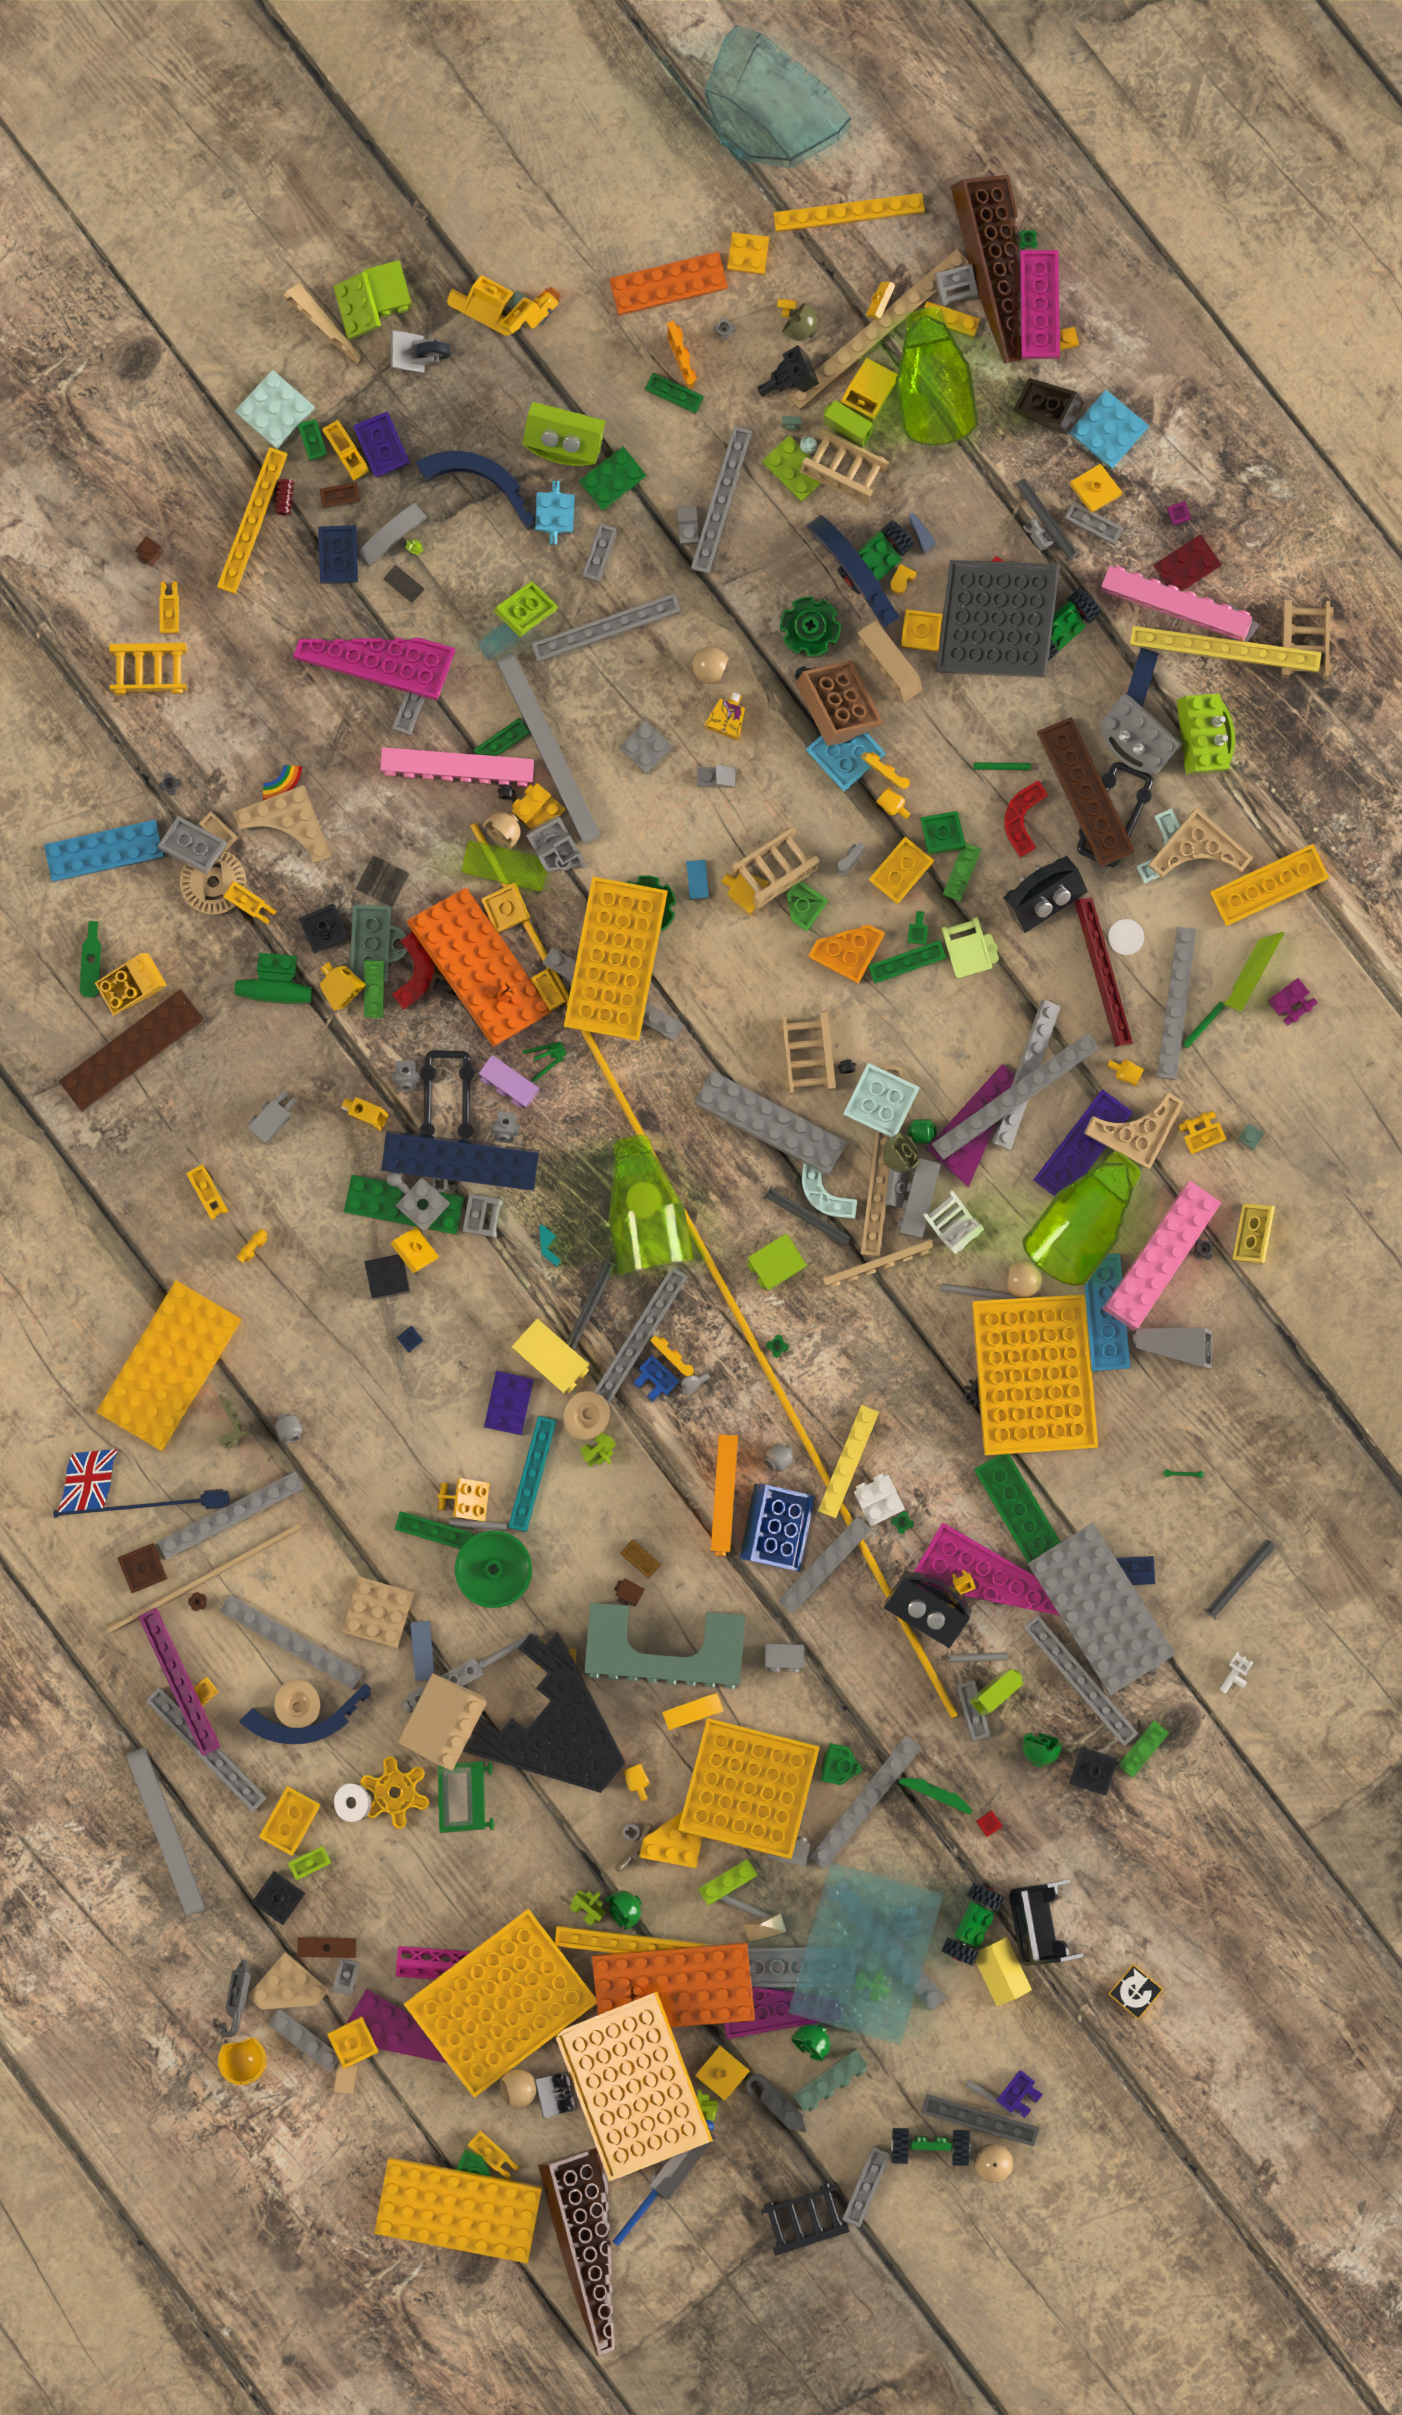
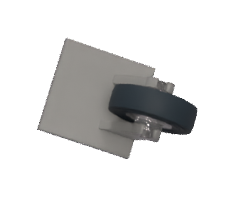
(413, 351)

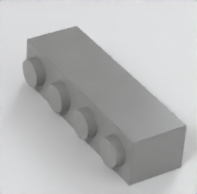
(919, 1199)

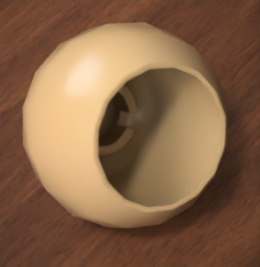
(709, 664)
(1024, 1279)
(518, 2088)
(987, 2157)

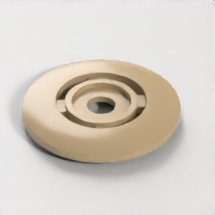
(195, 886)

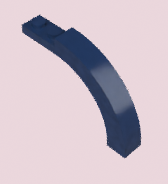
(462, 461)
(843, 552)
(286, 1735)

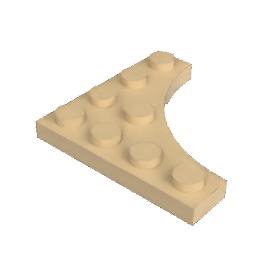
(291, 814)
(1199, 840)
(1140, 1138)

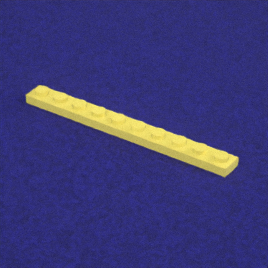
(1225, 649)

